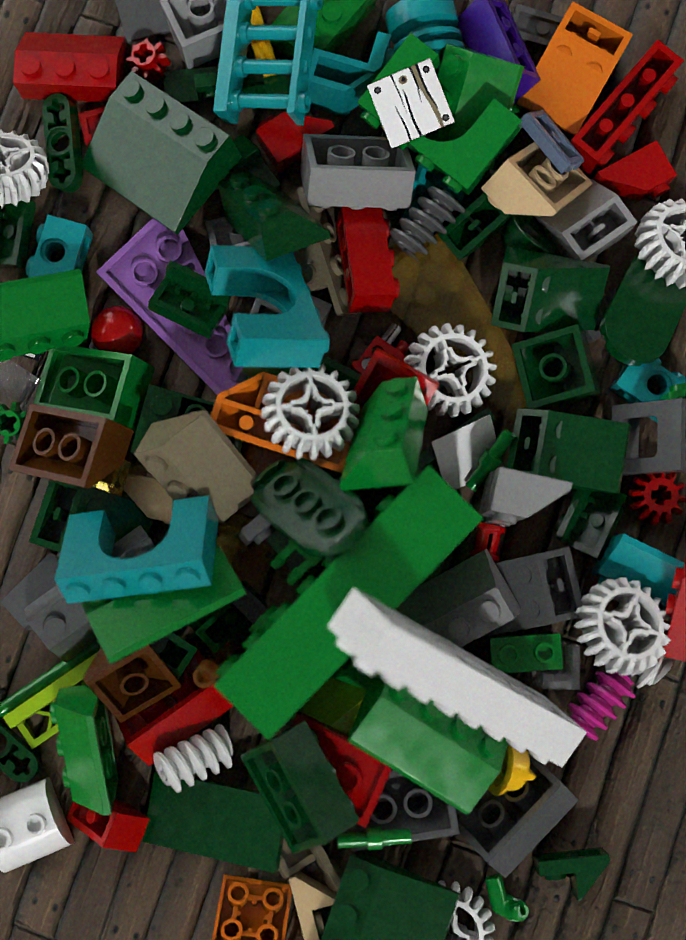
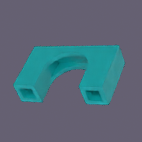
(268, 339)
(178, 562)

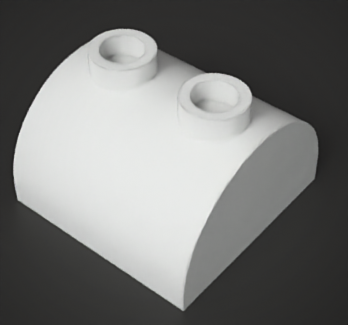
(31, 825)

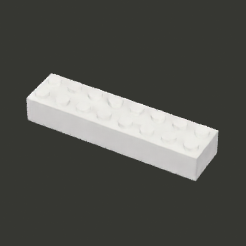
(453, 679)

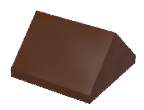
(131, 681)

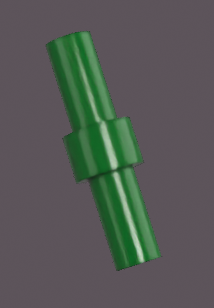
(490, 459)
(374, 838)

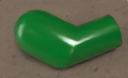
(504, 903)

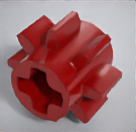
(149, 60)

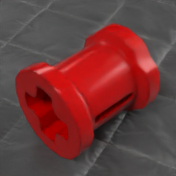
(487, 538)

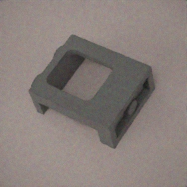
(670, 436)

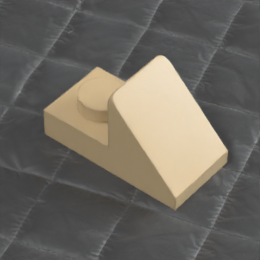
(308, 897)

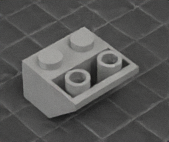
(588, 223)

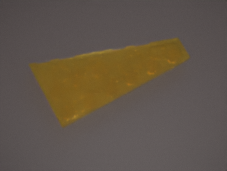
(443, 292)

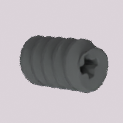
(426, 221)

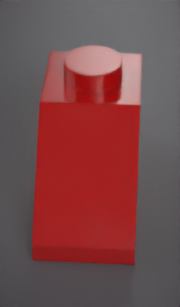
(284, 139)
(639, 174)
(117, 831)

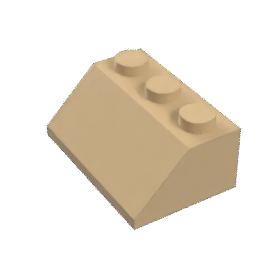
(533, 185)

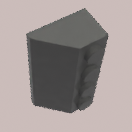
(65, 626)

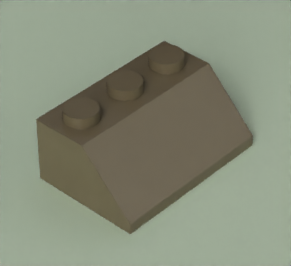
(197, 460)

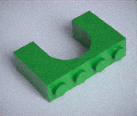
(459, 160)

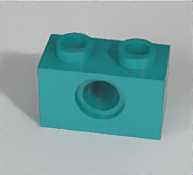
(56, 235)
(632, 382)

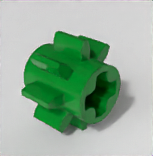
(5, 415)

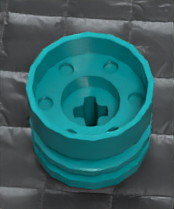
(428, 20)

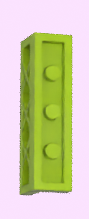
(42, 699)

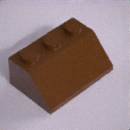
(69, 446)

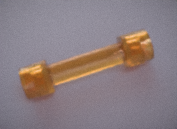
(205, 673)

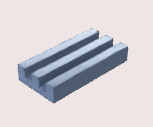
(551, 141)

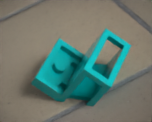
(340, 81)

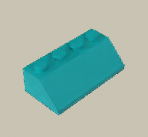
(637, 562)

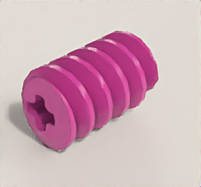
(601, 701)

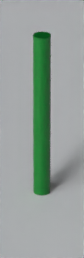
(45, 680)

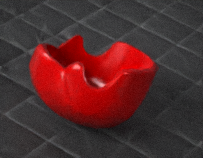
(117, 330)

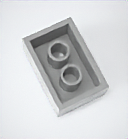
(355, 172)

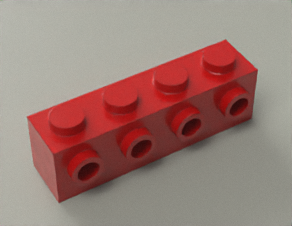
(625, 104)

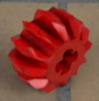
(661, 509)

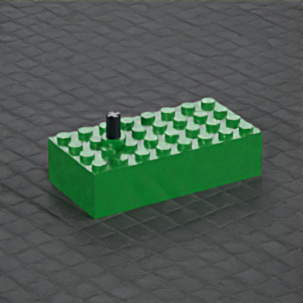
(291, 644)

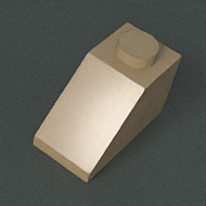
(148, 493)

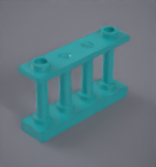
(235, 66)

